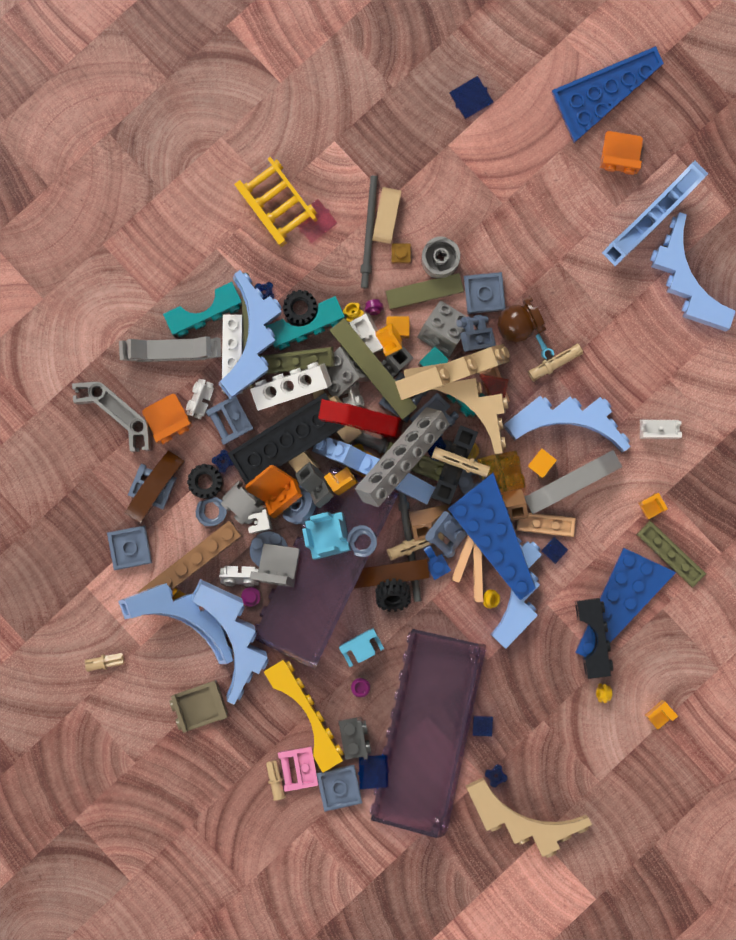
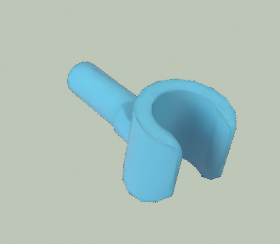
(543, 346)

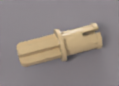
(104, 662)
(275, 780)

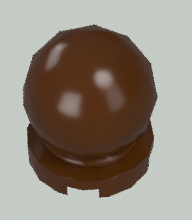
(518, 322)

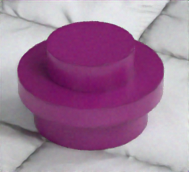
(373, 307)
(250, 596)
(360, 687)

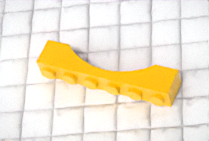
(283, 679)

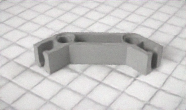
(170, 350)
(116, 409)
(573, 482)

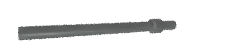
(366, 268)
(404, 506)

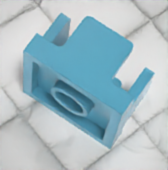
(326, 535)
(361, 646)

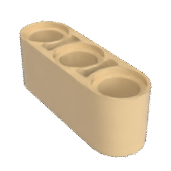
(386, 215)

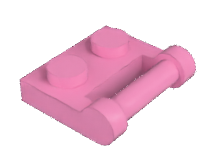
(304, 767)

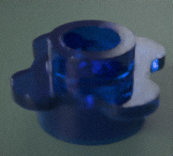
(267, 287)
(222, 466)
(501, 776)

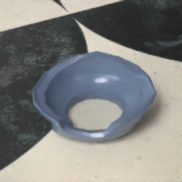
(200, 514)
(355, 533)

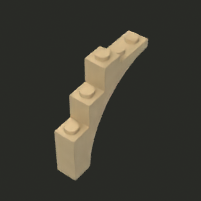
(452, 371)
(485, 407)
(544, 833)

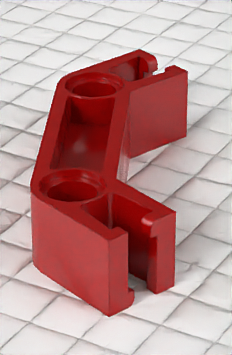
(360, 418)

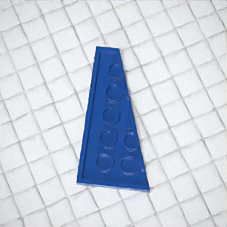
(595, 95)
(490, 527)
(627, 591)

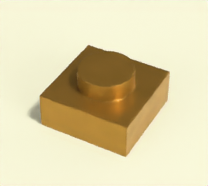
(400, 253)

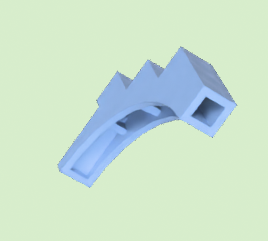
(655, 213)
(682, 283)
(260, 313)
(593, 417)
(363, 463)
(159, 602)
(225, 609)
(518, 613)

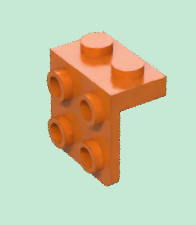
(621, 153)
(167, 419)
(275, 489)

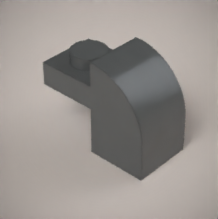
(397, 361)
(314, 482)

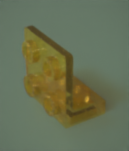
(506, 470)

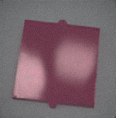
(324, 222)

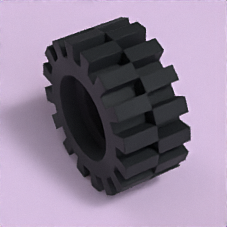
(300, 296)
(193, 481)
(393, 595)

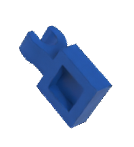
(437, 564)

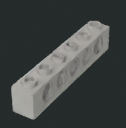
(402, 456)

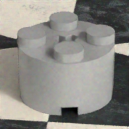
(448, 250)
(242, 503)

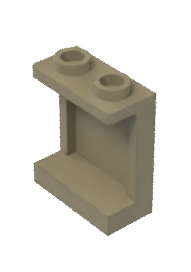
(199, 706)

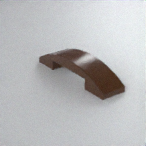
(153, 486)
(405, 571)

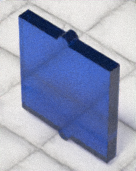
(471, 97)
(373, 772)

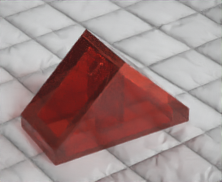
(495, 384)

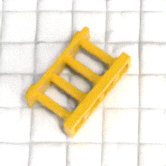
(269, 218)

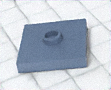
(484, 293)
(129, 547)
(339, 787)

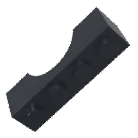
(451, 474)
(597, 662)

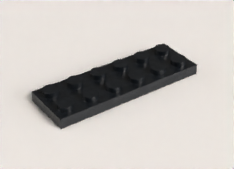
(283, 440)

